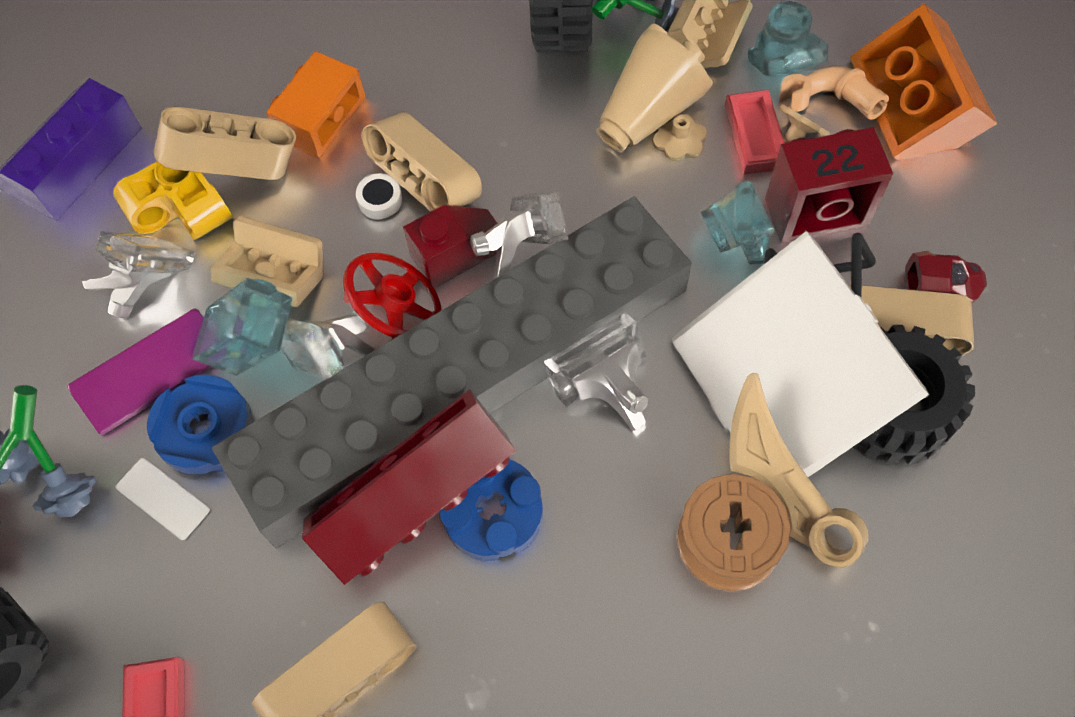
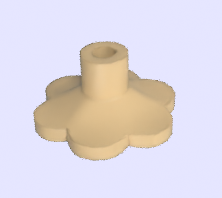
(800, 125)
(680, 138)

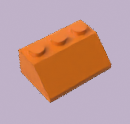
(928, 84)

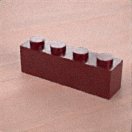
(407, 488)

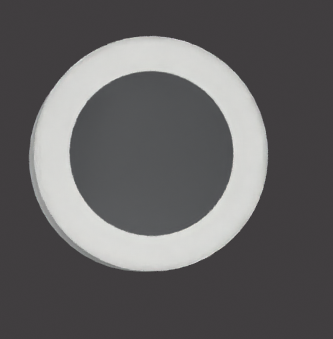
(379, 196)

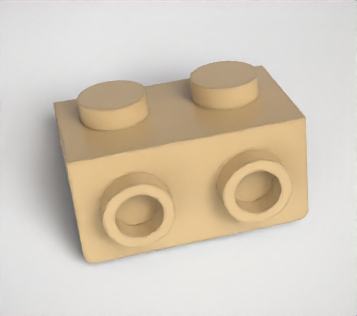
(711, 27)
(271, 254)

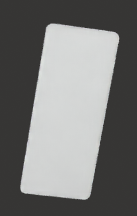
(162, 499)

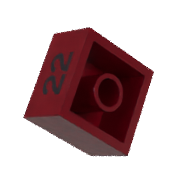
(827, 183)

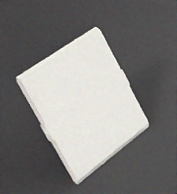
(815, 349)

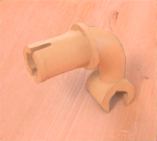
(843, 81)

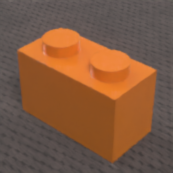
(318, 102)

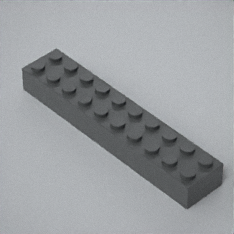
(481, 343)

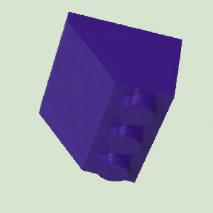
(70, 149)

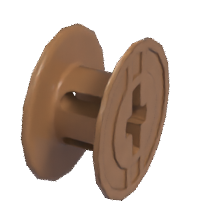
(756, 515)

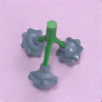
(64, 492)

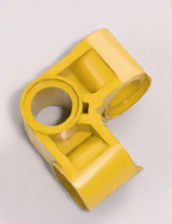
(163, 194)

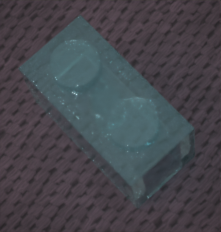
(243, 327)

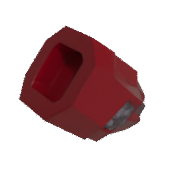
(944, 275)

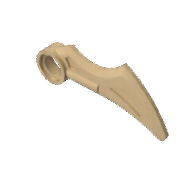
(762, 454)

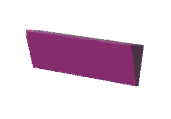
(140, 374)

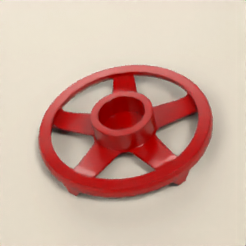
(391, 293)

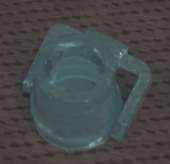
(786, 41)
(740, 221)

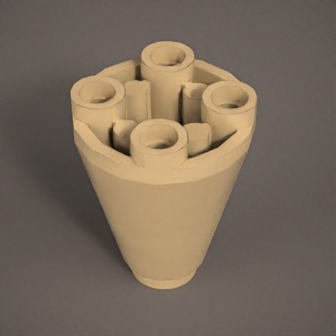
(653, 88)

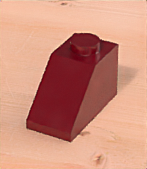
(442, 241)

